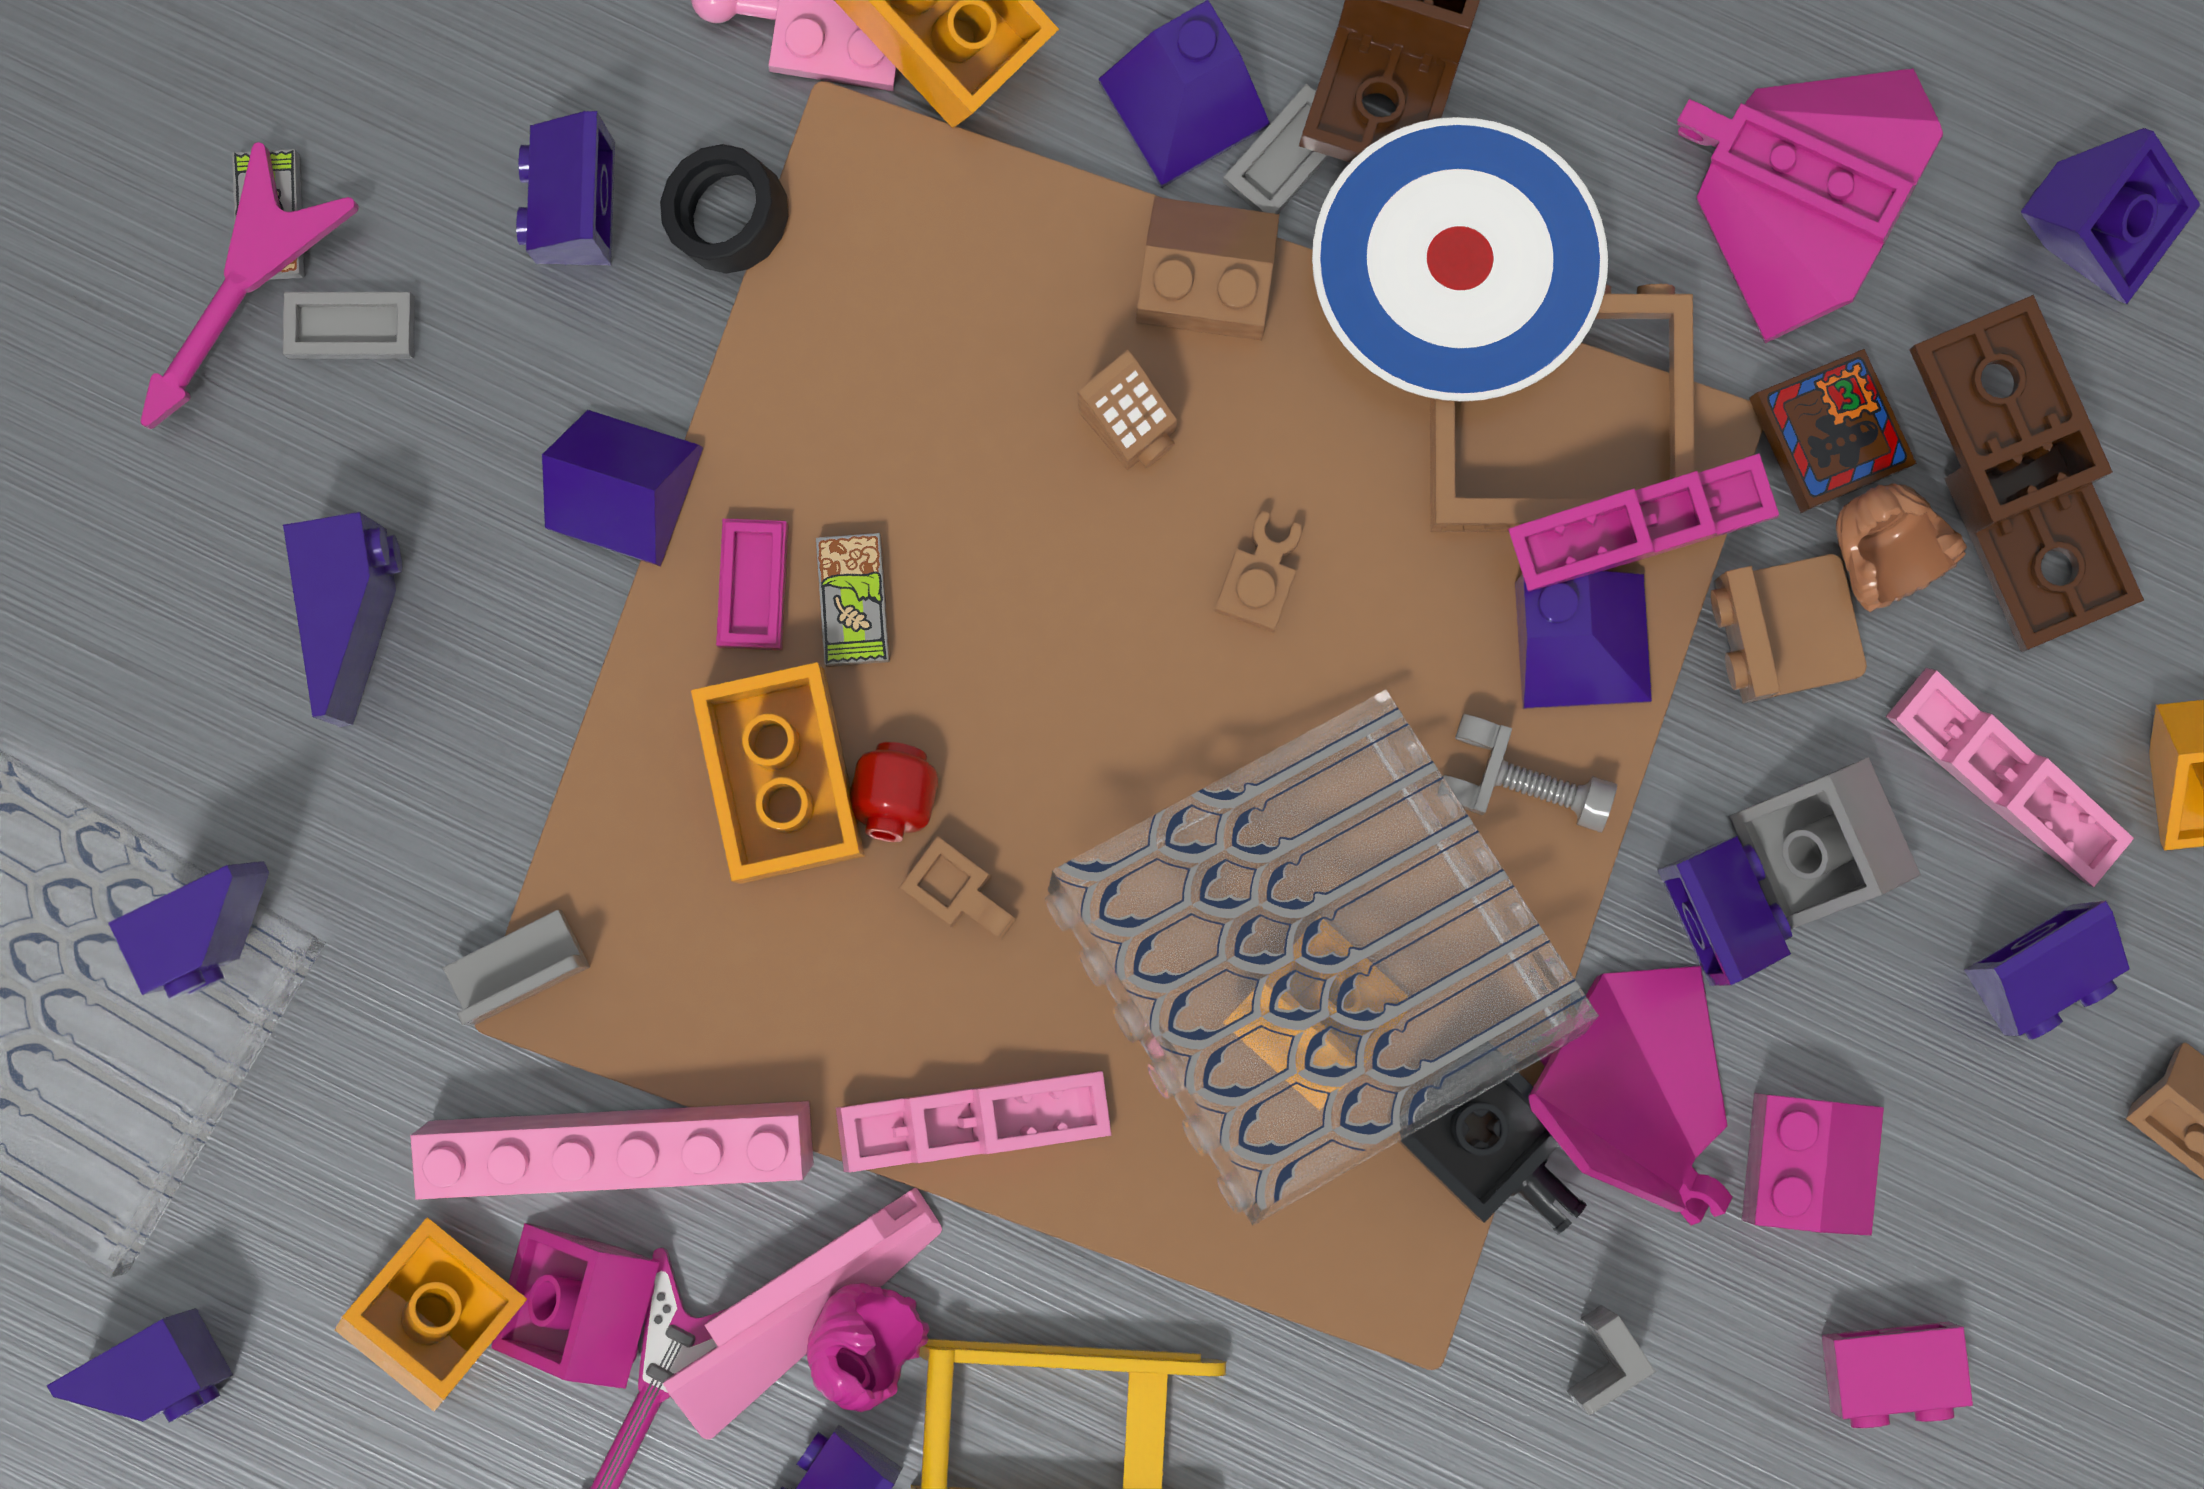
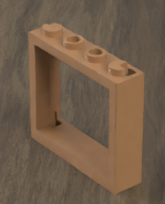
(1500, 514)

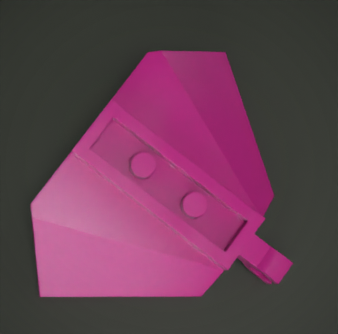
(1811, 187)
(1640, 1090)

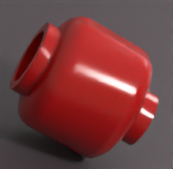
(893, 791)

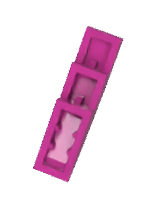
(1643, 522)

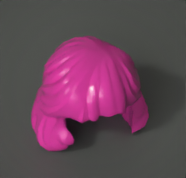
(863, 1344)

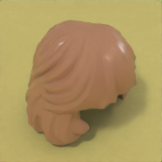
(1894, 544)

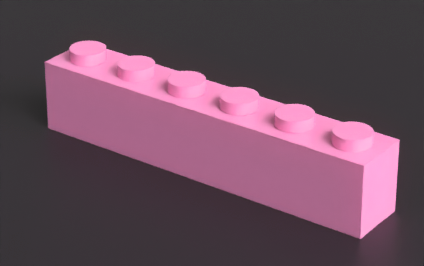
(612, 1150)

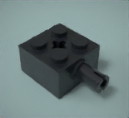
(1507, 1164)

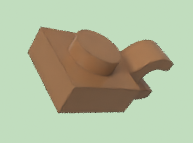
(951, 886)

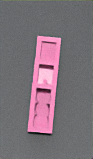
(2010, 777)
(973, 1121)

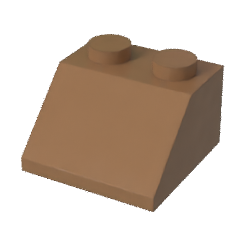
(1207, 268)

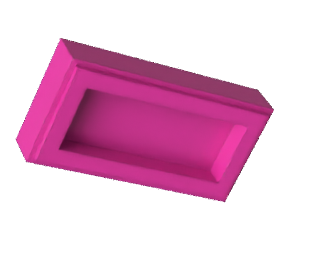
(752, 584)

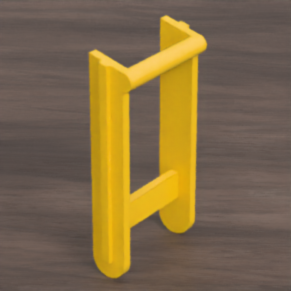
(1145, 1400)

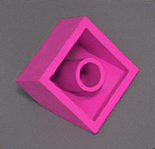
(1812, 1165)
(579, 1307)

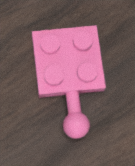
(811, 40)

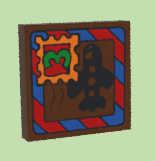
(1832, 430)

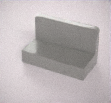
(515, 968)
(1625, 1364)

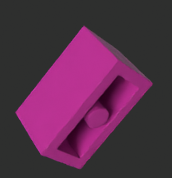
(1897, 1372)

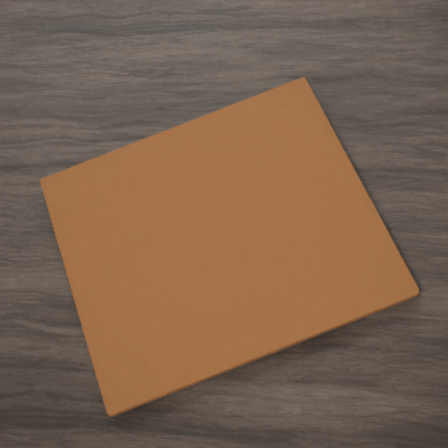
(1068, 678)

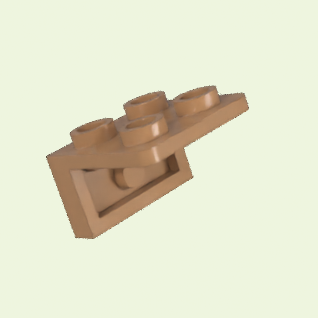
(1788, 627)

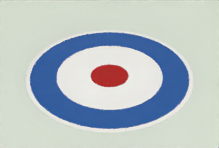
(1460, 259)

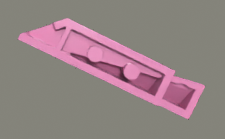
(772, 1325)

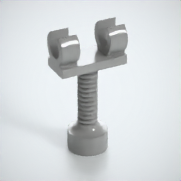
(1589, 801)

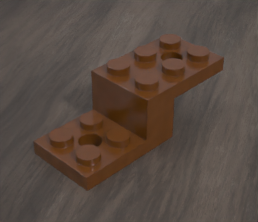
(1391, 50)
(2026, 473)

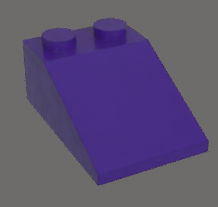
(342, 601)

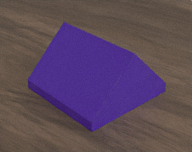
(617, 485)

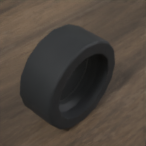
(689, 183)

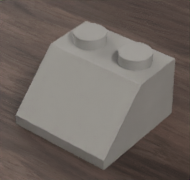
(1827, 844)

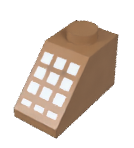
(1128, 413)

